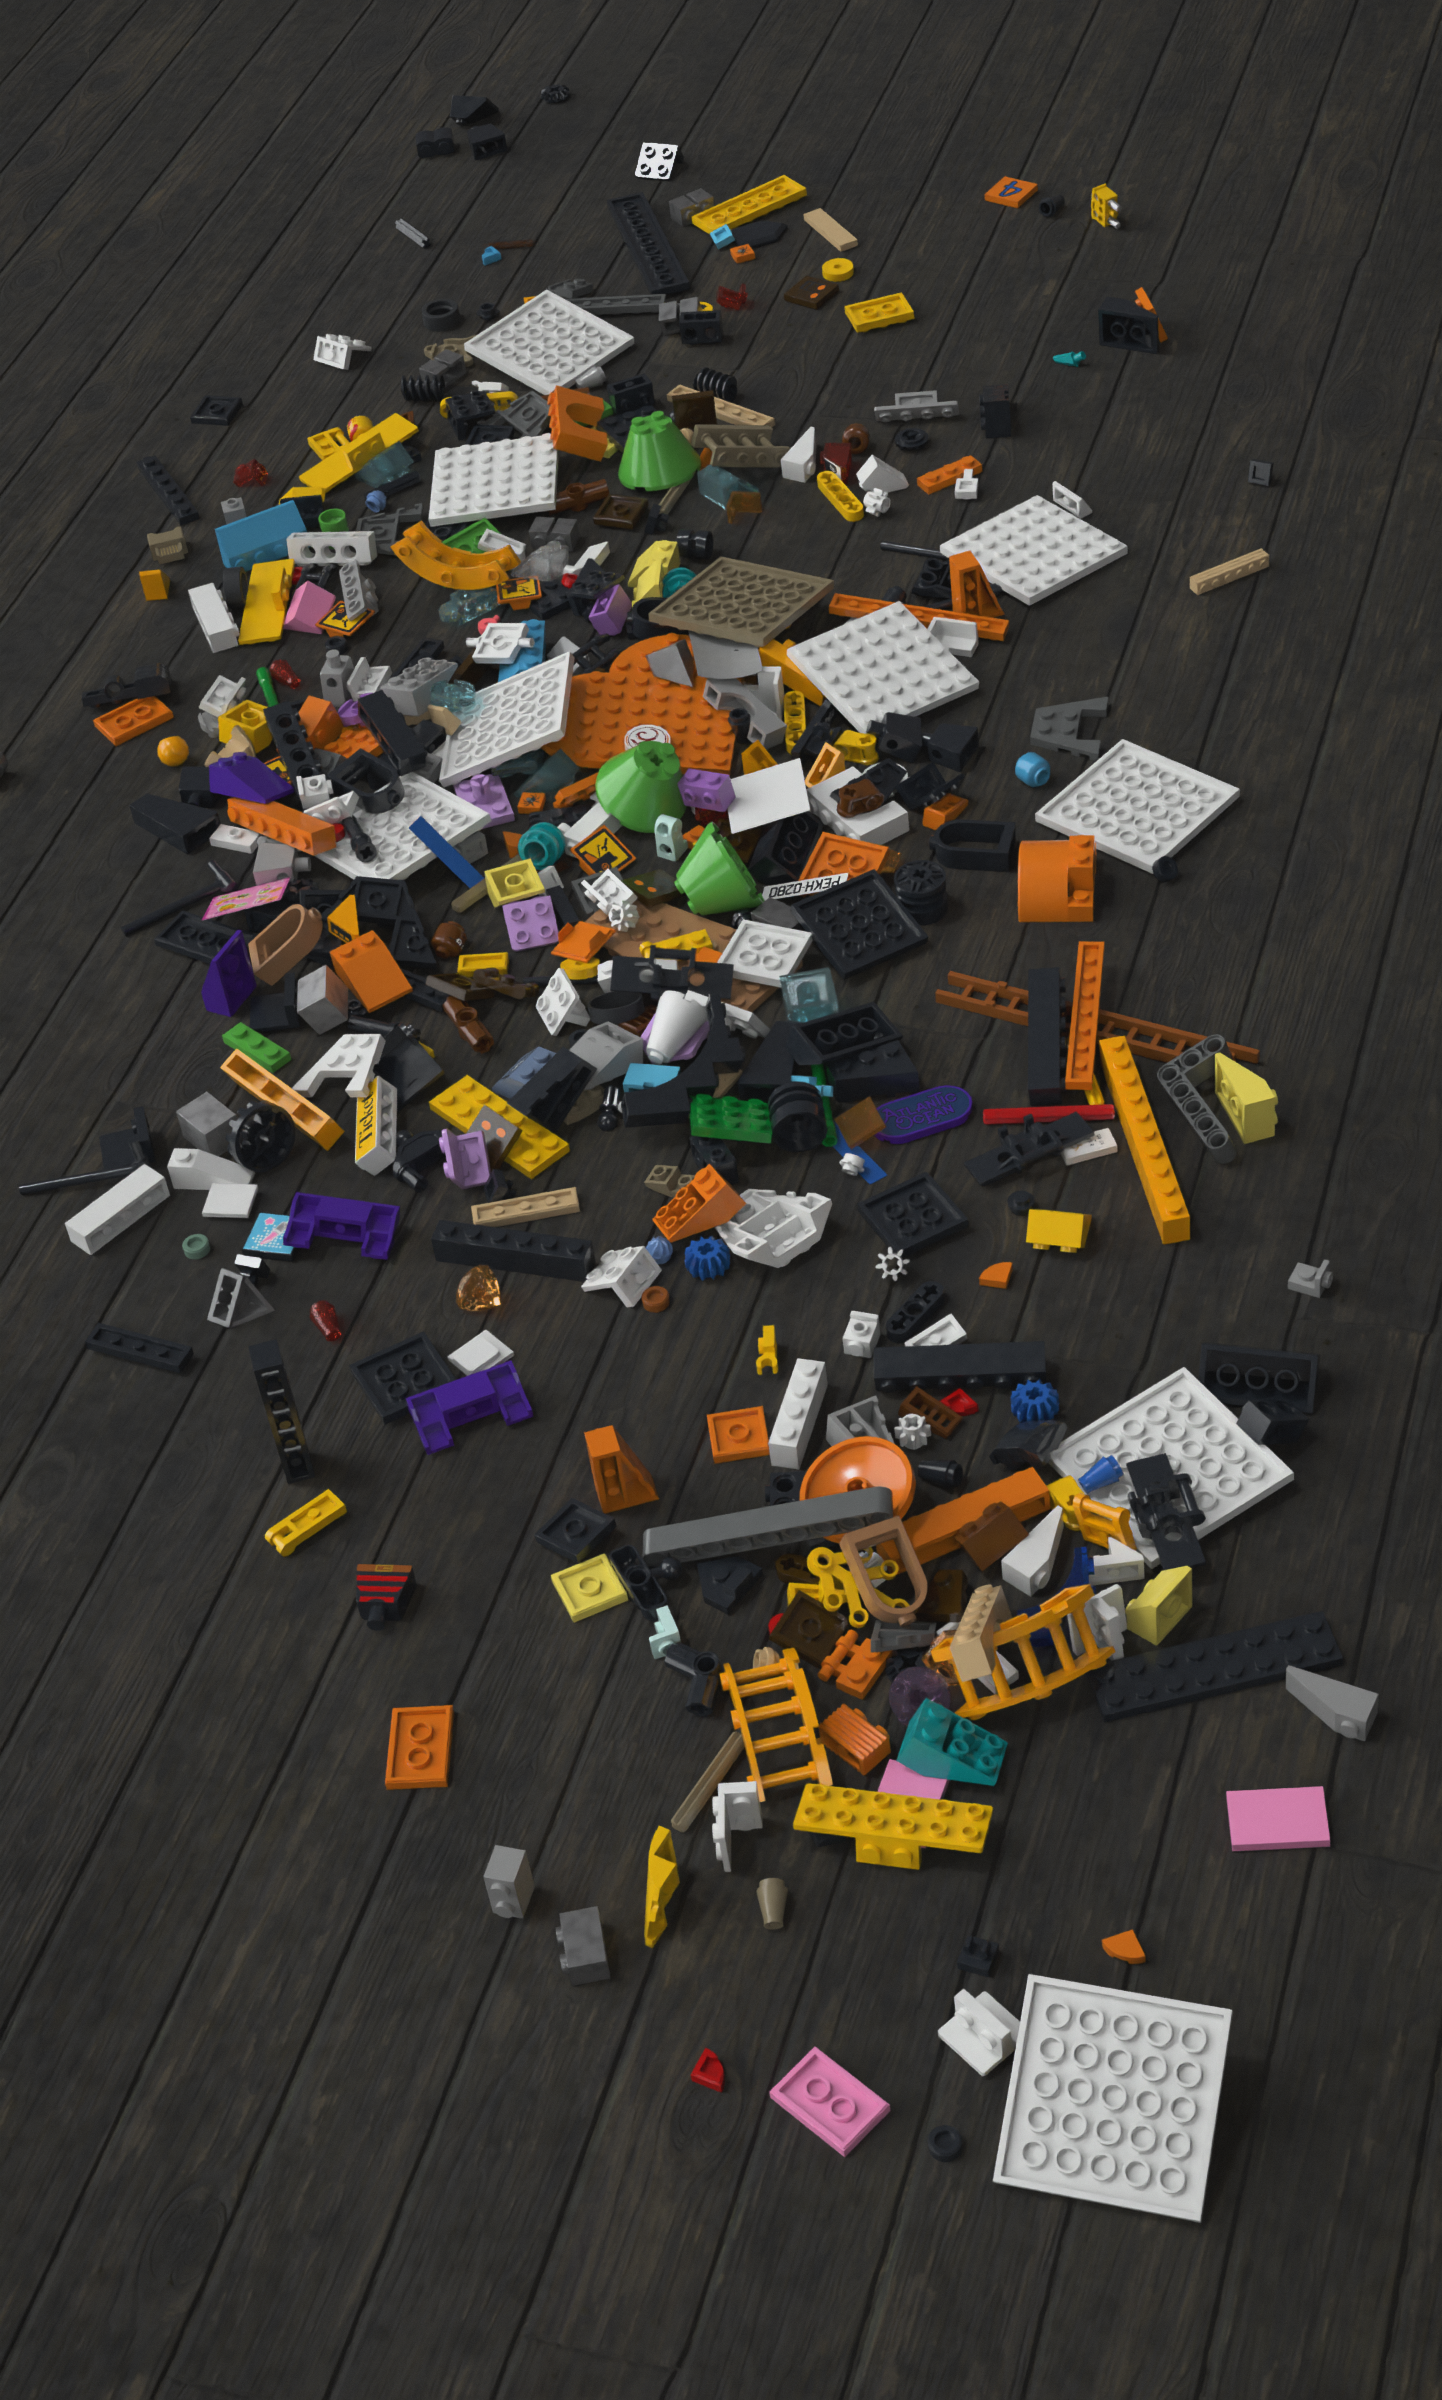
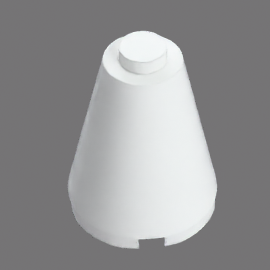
(673, 1026)

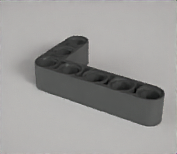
(1179, 1080)

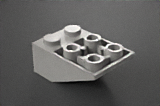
(413, 687)
(608, 1050)

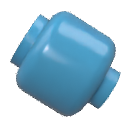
(1032, 769)

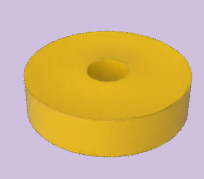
(837, 269)
(579, 970)

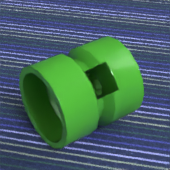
(333, 521)

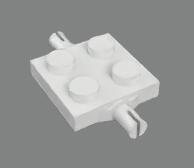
(500, 643)

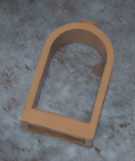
(302, 932)
(874, 1535)

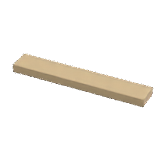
(728, 411)

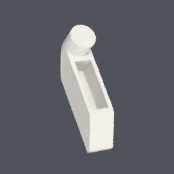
(596, 552)

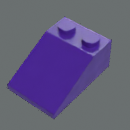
(247, 779)
(229, 978)

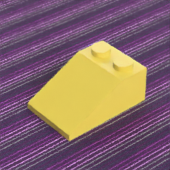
(1245, 1099)

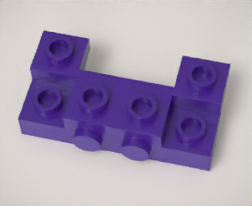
(344, 1220)
(465, 1401)

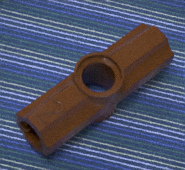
(579, 496)
(468, 1024)

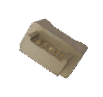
(167, 545)

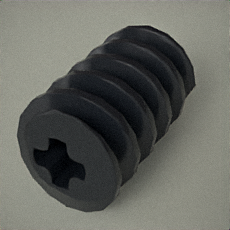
(722, 384)
(422, 389)

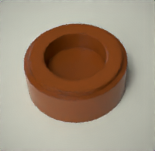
(655, 1299)

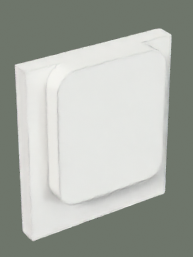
(230, 1200)
(480, 1354)

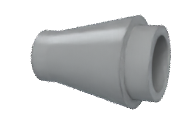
(592, 378)

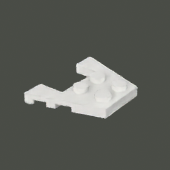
(349, 1057)

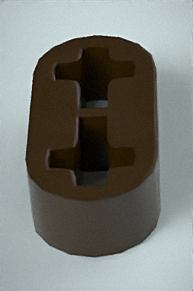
(799, 1573)

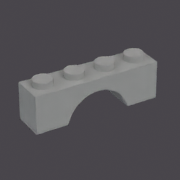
(732, 694)

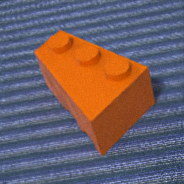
(971, 587)
(320, 722)
(617, 1471)

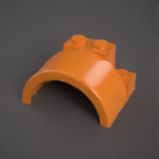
(1044, 878)

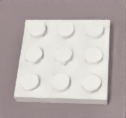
(765, 952)

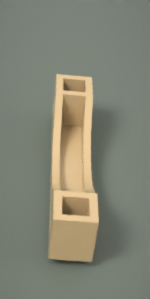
(973, 1640)

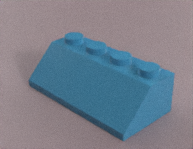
(259, 536)
(527, 656)

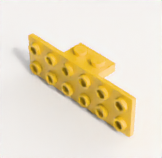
(358, 452)
(266, 601)
(893, 1826)

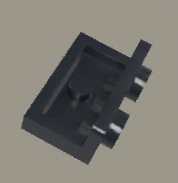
(309, 508)

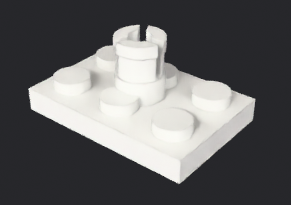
(735, 1017)

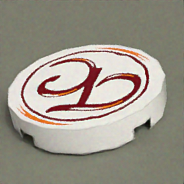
(645, 733)

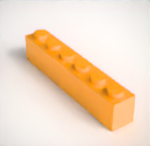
(267, 1087)

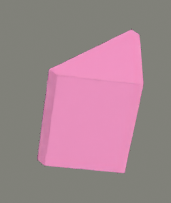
(307, 608)

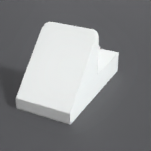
(1118, 1566)

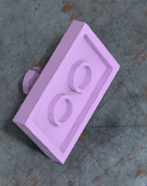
(487, 794)

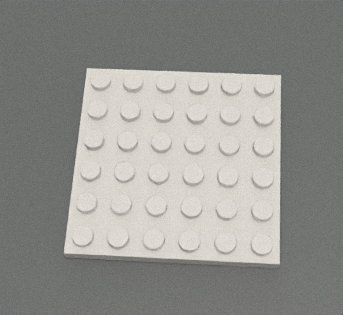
(548, 343)
(494, 480)
(1036, 549)
(882, 667)
(509, 720)
(1138, 804)
(396, 845)
(1199, 1440)
(1114, 2097)

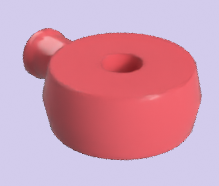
(484, 622)

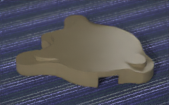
(453, 344)

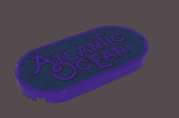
(924, 1114)

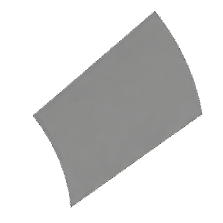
(718, 660)

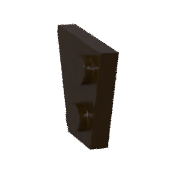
(944, 1597)

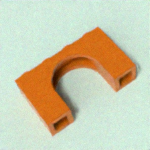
(568, 435)

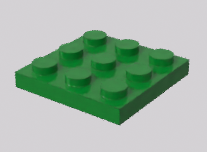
(730, 1118)

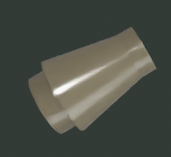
(772, 1901)

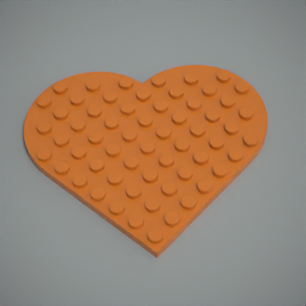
(630, 696)

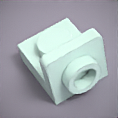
(666, 1633)

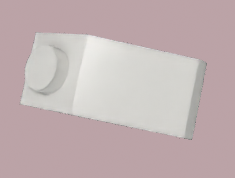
(880, 475)

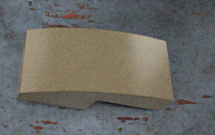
(586, 1104)
(667, 1180)

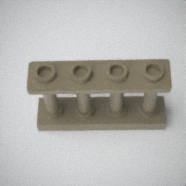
(739, 445)

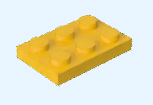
(879, 312)

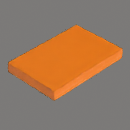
(133, 719)
(419, 1747)

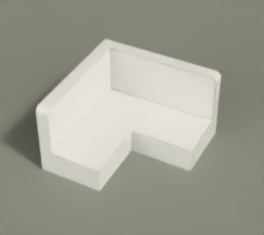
(955, 635)
(770, 689)

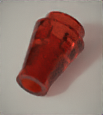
(282, 672)
(325, 1319)

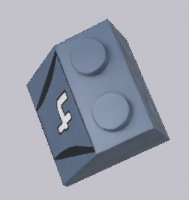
(522, 1072)

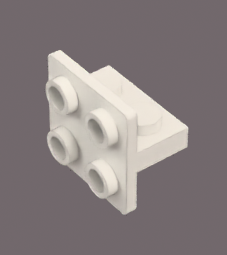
(561, 1004)
(1106, 1619)
(980, 2031)

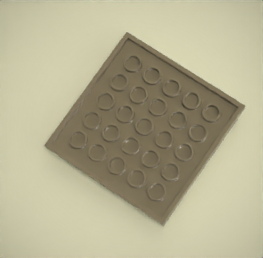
(741, 601)

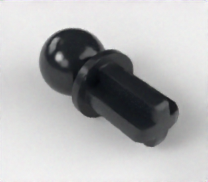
(607, 1120)

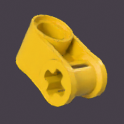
(856, 746)
(1062, 1494)

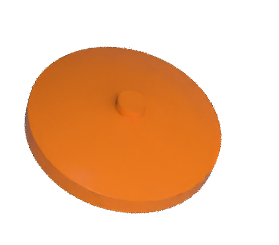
(861, 1465)

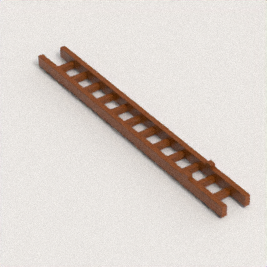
(1153, 1050)

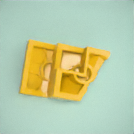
(661, 1884)

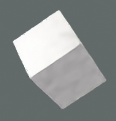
(322, 999)
(206, 1124)

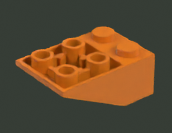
(699, 1206)

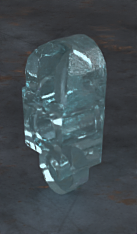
(468, 605)

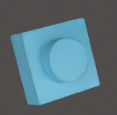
(722, 236)

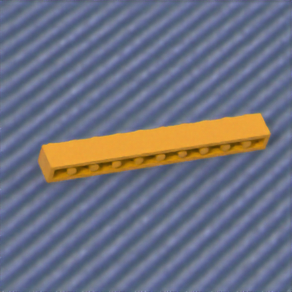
(1144, 1140)

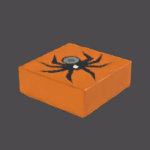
(742, 253)
(531, 802)

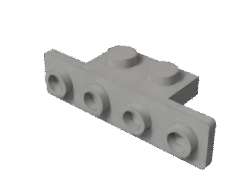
(916, 405)
(357, 591)

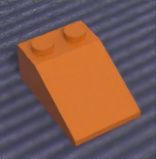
(370, 971)

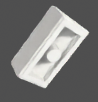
(1070, 501)

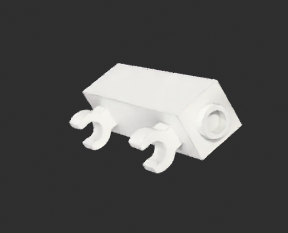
(589, 823)

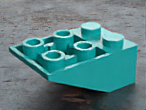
(950, 1747)

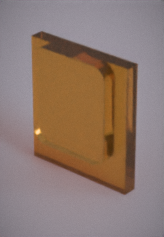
(860, 1123)

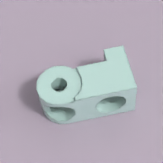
(669, 835)

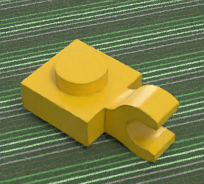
(768, 1347)

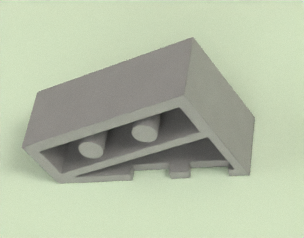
(857, 1421)

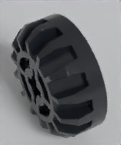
(266, 1137)

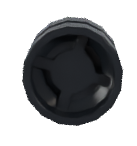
(697, 544)

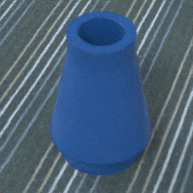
(1102, 1474)

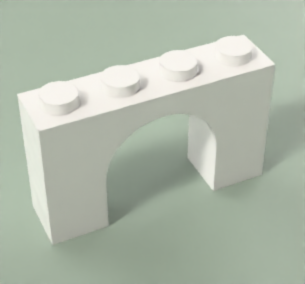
(871, 827)

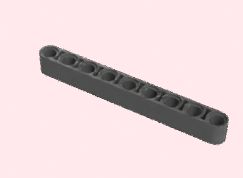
(767, 1526)

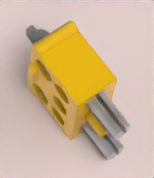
(1105, 206)

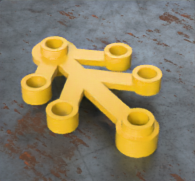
(851, 1591)

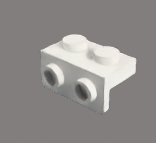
(367, 679)
(223, 696)
(335, 809)
(608, 891)

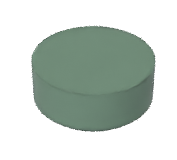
(196, 1246)

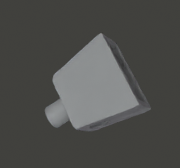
(335, 677)
(278, 862)

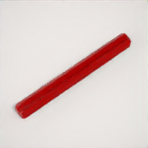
(1048, 1113)

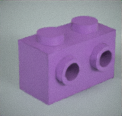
(610, 611)
(706, 790)

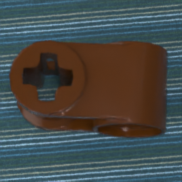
(860, 797)

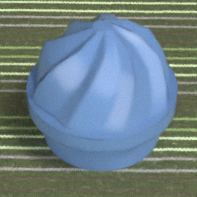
(376, 501)
(660, 1249)

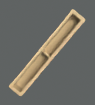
(1229, 571)

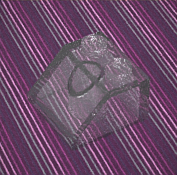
(545, 563)

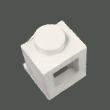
(314, 790)
(861, 1334)

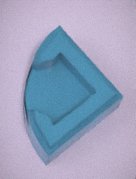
(491, 255)

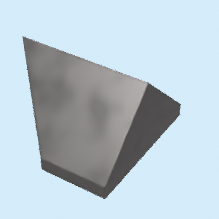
(673, 663)
(236, 1300)

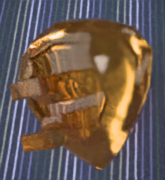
(478, 1290)

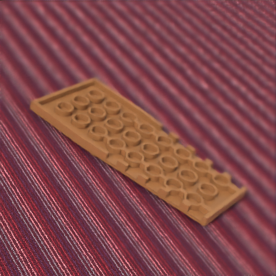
(667, 922)

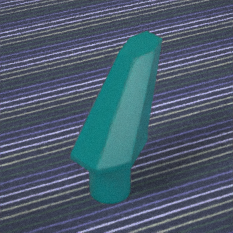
(1070, 358)

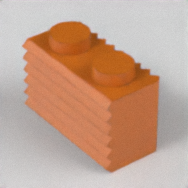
(855, 1738)

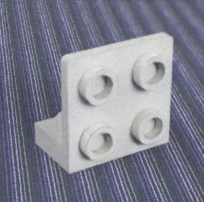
(337, 350)
(626, 1271)
(735, 1809)

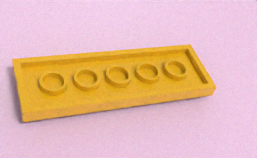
(750, 204)
(534, 1148)

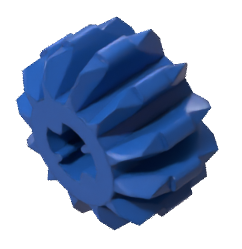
(707, 1258)
(1034, 1402)

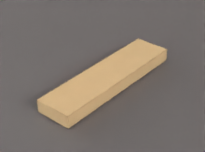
(830, 230)
(526, 1208)

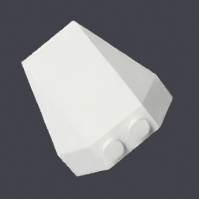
(775, 1226)

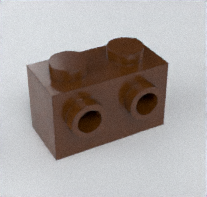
(991, 1535)

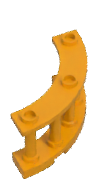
(452, 566)
(1018, 1629)
(801, 1703)

